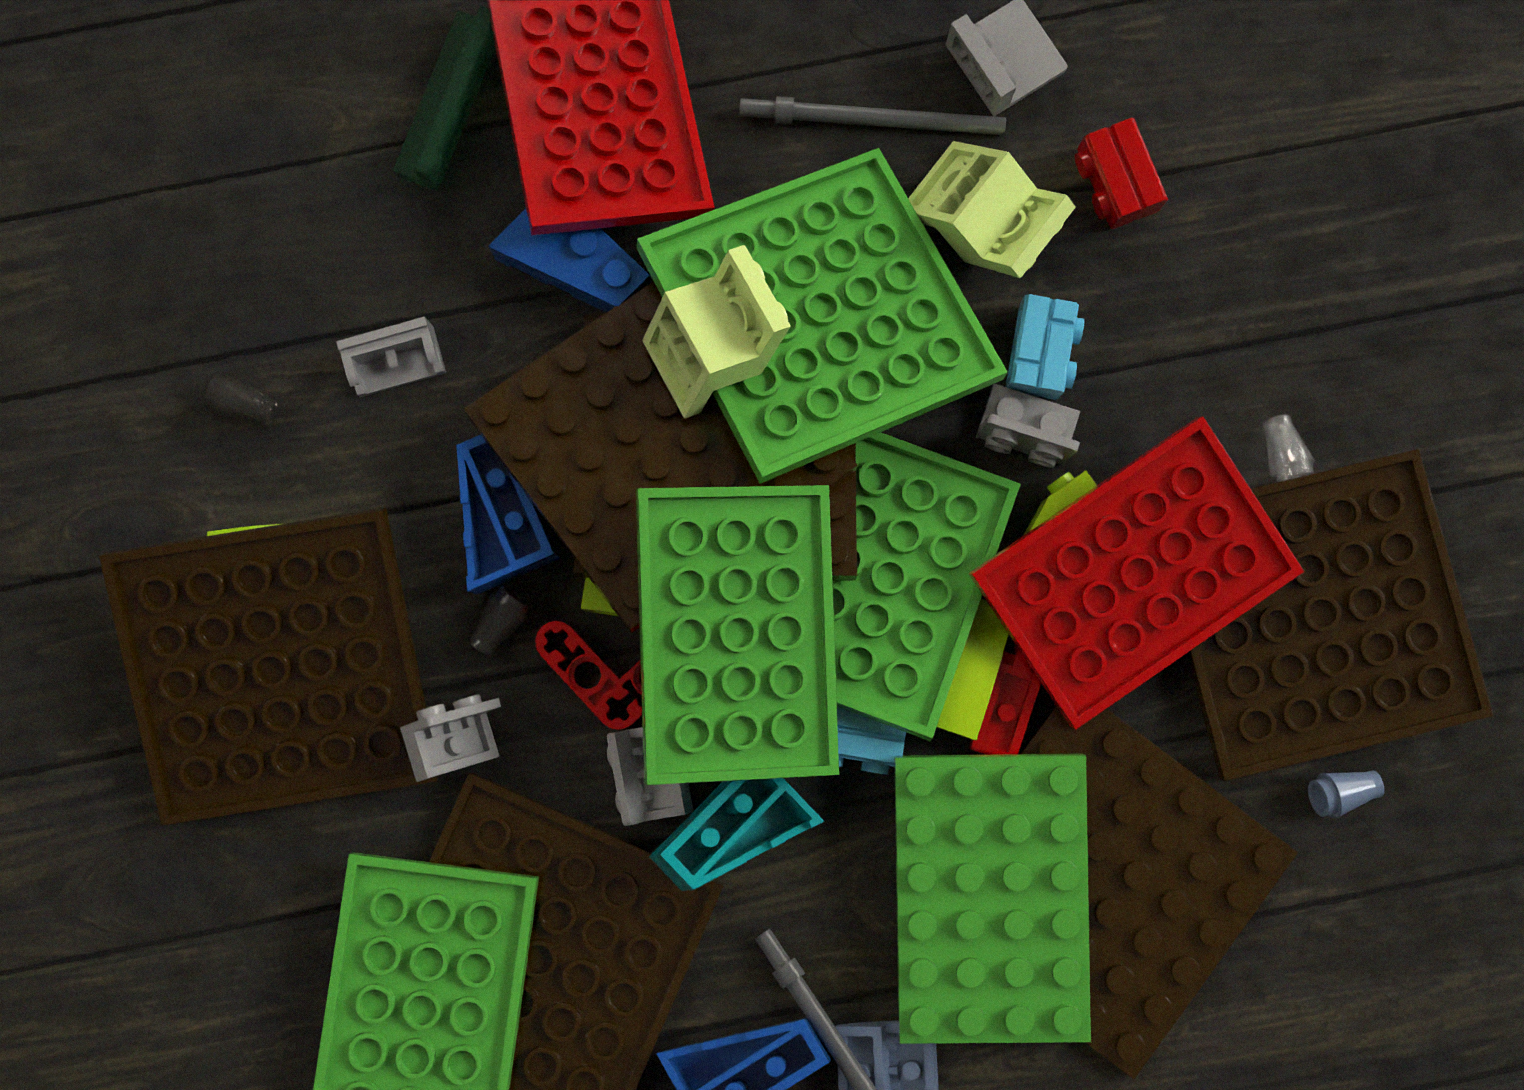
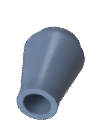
(1342, 792)

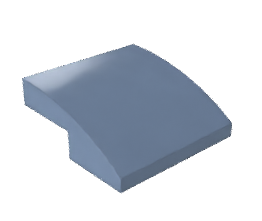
(886, 1060)

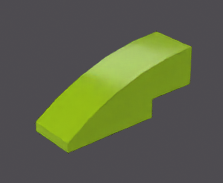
(974, 675)

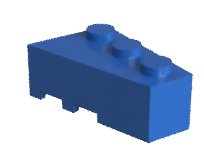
(575, 261)
(501, 524)
(748, 1060)

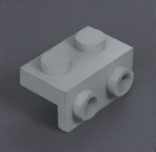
(450, 739)
(633, 797)

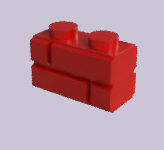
(1120, 174)

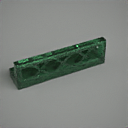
(447, 100)

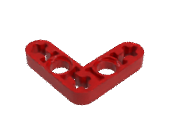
(609, 684)

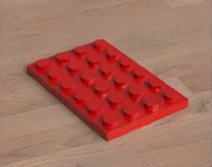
(599, 113)
(1136, 572)

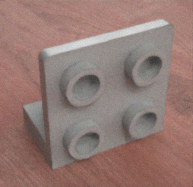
(1005, 55)
(1028, 426)

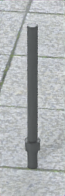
(785, 110)
(789, 974)

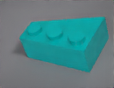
(731, 828)

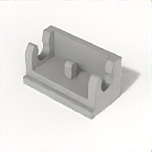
(391, 356)

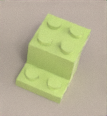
(989, 208)
(715, 331)

